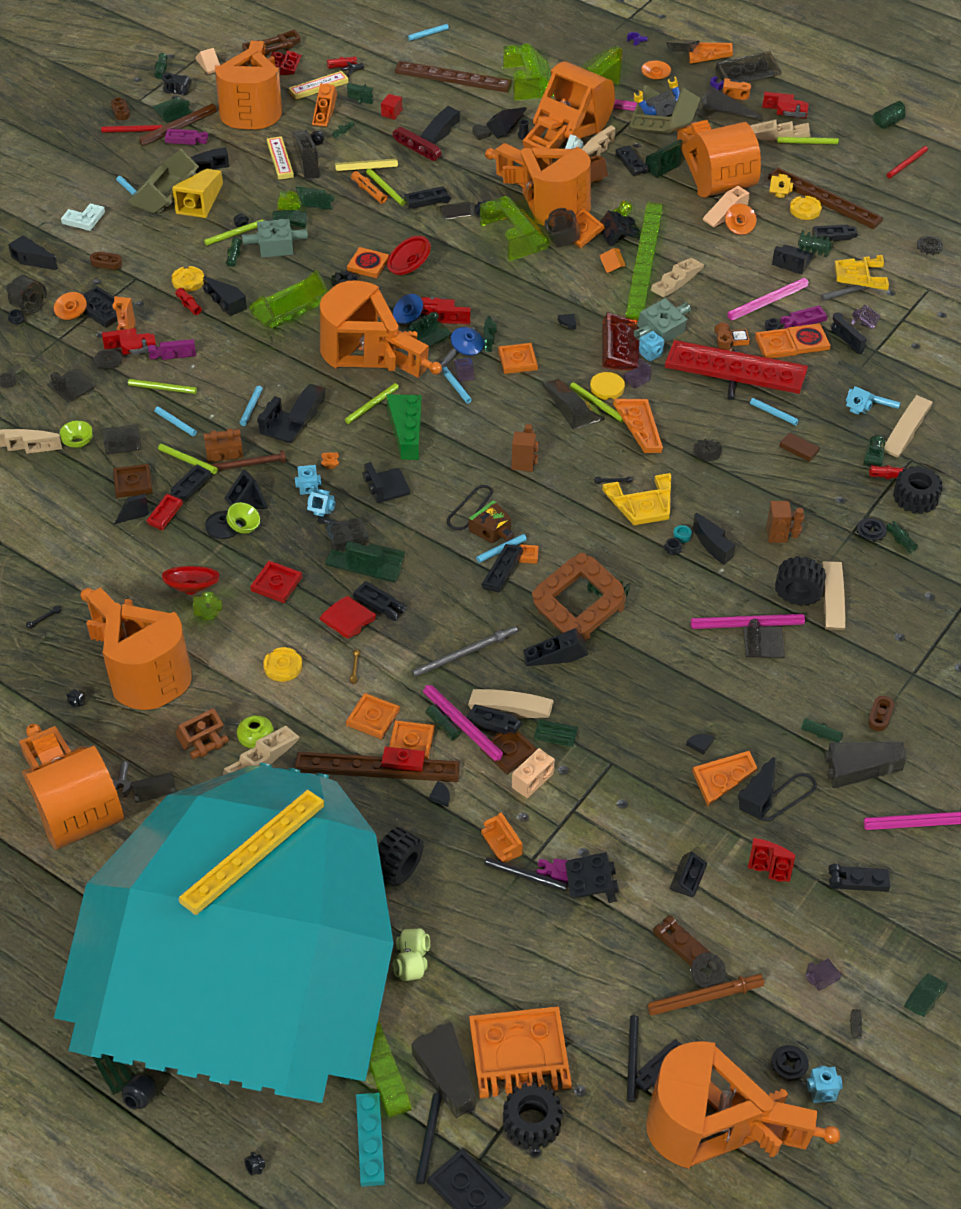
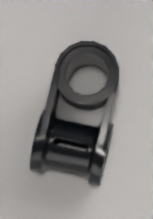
(176, 83)

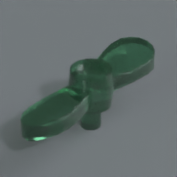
(342, 129)

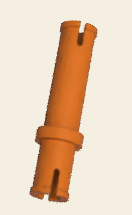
(358, 178)

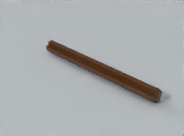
(177, 124)

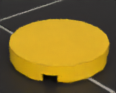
(805, 208)
(188, 278)
(607, 385)
(282, 664)

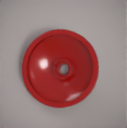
(409, 255)
(190, 578)

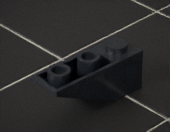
(504, 121)
(31, 254)
(226, 296)
(558, 649)
(758, 795)

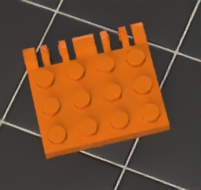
(518, 1048)

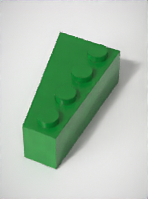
(405, 419)

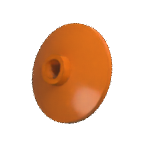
(656, 69)
(745, 214)
(70, 305)

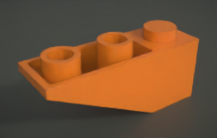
(324, 105)

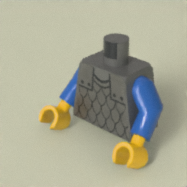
(661, 104)

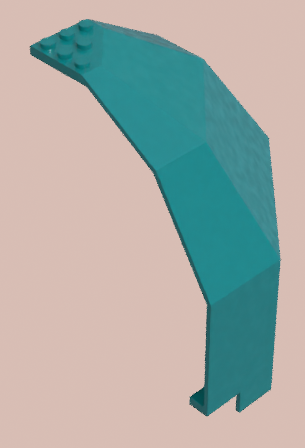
(264, 980)

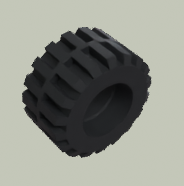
(917, 489)
(800, 581)
(399, 855)
(532, 1099)

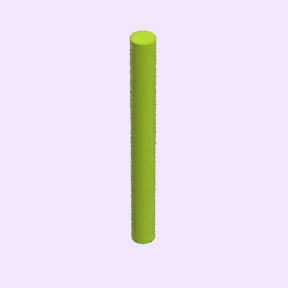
(804, 140)
(385, 186)
(231, 233)
(162, 386)
(596, 401)
(371, 403)
(182, 456)

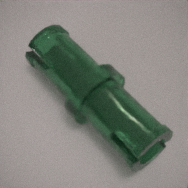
(160, 65)
(233, 252)
(902, 537)
(443, 722)
(822, 730)

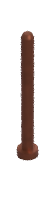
(251, 461)

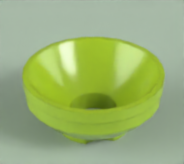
(74, 430)
(244, 513)
(249, 736)

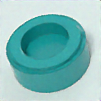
(682, 533)

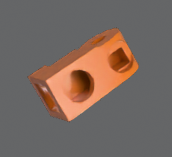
(736, 90)

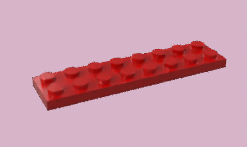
(736, 366)

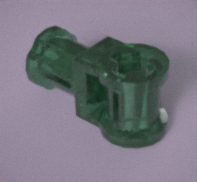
(875, 453)

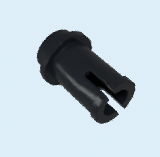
(523, 129)

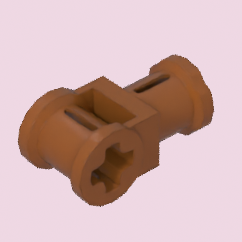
(724, 337)

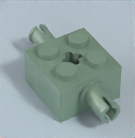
(275, 237)
(663, 320)

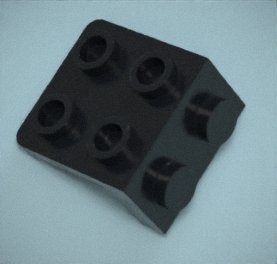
(617, 224)
(791, 258)
(275, 423)
(386, 484)
(592, 876)

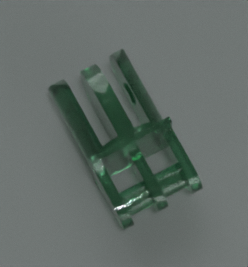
(360, 93)

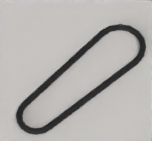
(481, 486)
(795, 802)

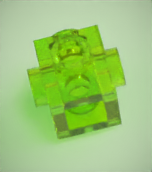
(288, 201)
(201, 609)

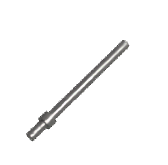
(497, 636)

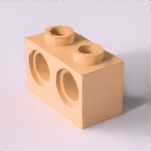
(533, 773)

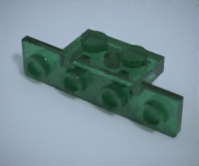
(364, 561)

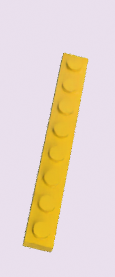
(251, 852)

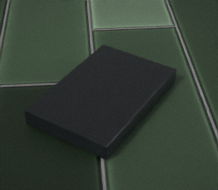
(100, 307)
(467, 1185)

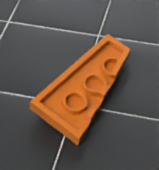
(640, 421)

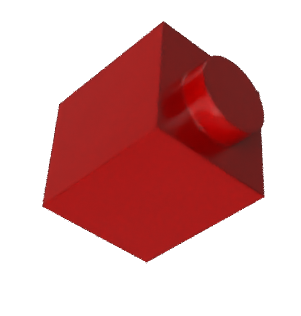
(391, 106)

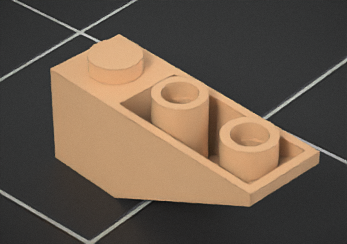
(717, 213)

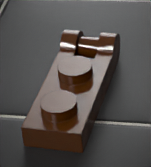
(680, 940)

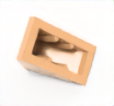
(208, 60)

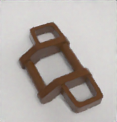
(282, 39)

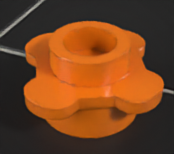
(330, 460)

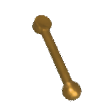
(353, 679)

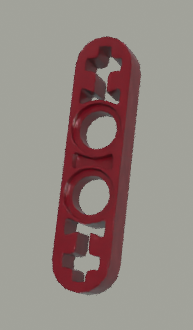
(430, 150)

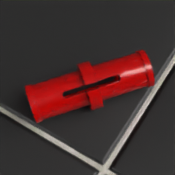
(340, 62)
(188, 301)
(885, 472)

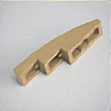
(771, 130)
(600, 142)
(678, 277)
(907, 426)
(30, 440)
(834, 596)
(513, 703)
(266, 749)

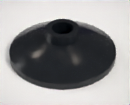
(218, 527)

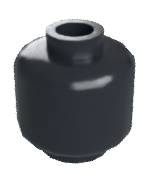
(139, 1091)

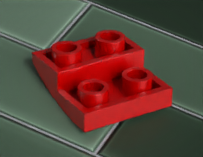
(286, 63)
(347, 617)
(771, 858)

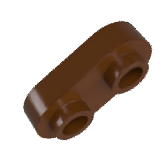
(120, 108)
(106, 260)
(881, 713)

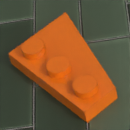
(709, 51)
(723, 775)

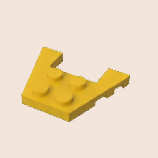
(857, 272)
(643, 506)

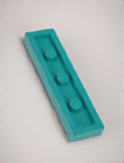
(370, 1139)

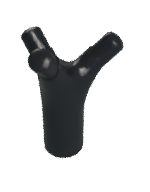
(352, 67)

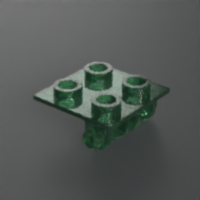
(173, 109)
(315, 198)
(429, 329)

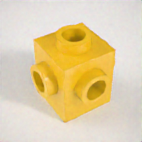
(780, 180)

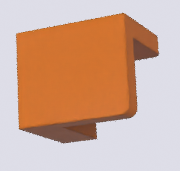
(612, 260)

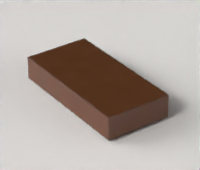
(799, 447)

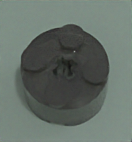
(562, 227)
(26, 294)

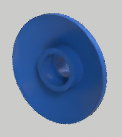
(408, 309)
(467, 341)

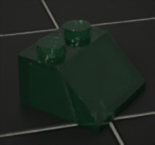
(664, 159)

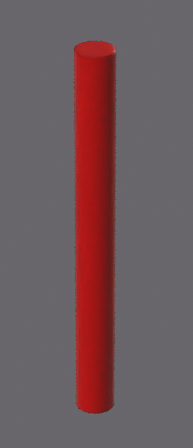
(141, 128)
(905, 163)

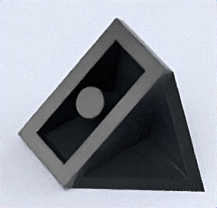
(246, 491)
(133, 508)

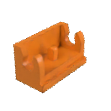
(124, 312)
(502, 838)

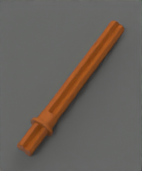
(706, 994)

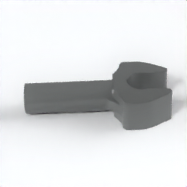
(121, 782)

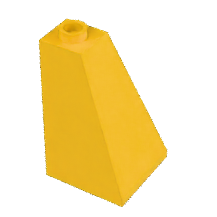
(197, 193)

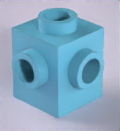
(651, 346)
(865, 400)
(307, 479)
(315, 502)
(824, 1084)

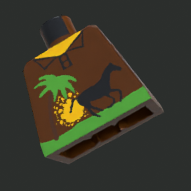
(491, 523)

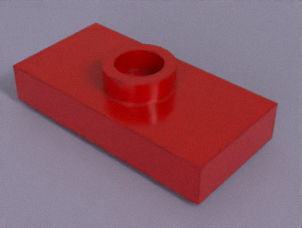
(164, 512)
(403, 758)

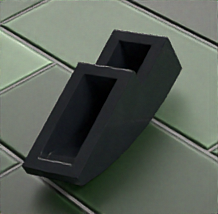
(441, 125)
(211, 159)
(307, 404)
(713, 539)

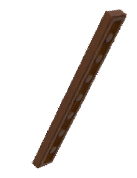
(453, 76)
(831, 200)
(371, 767)

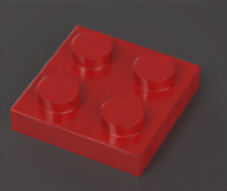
(276, 581)

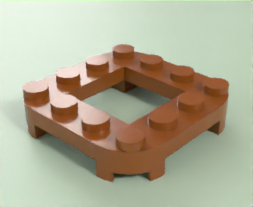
(585, 567)

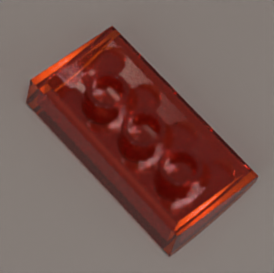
(619, 344)

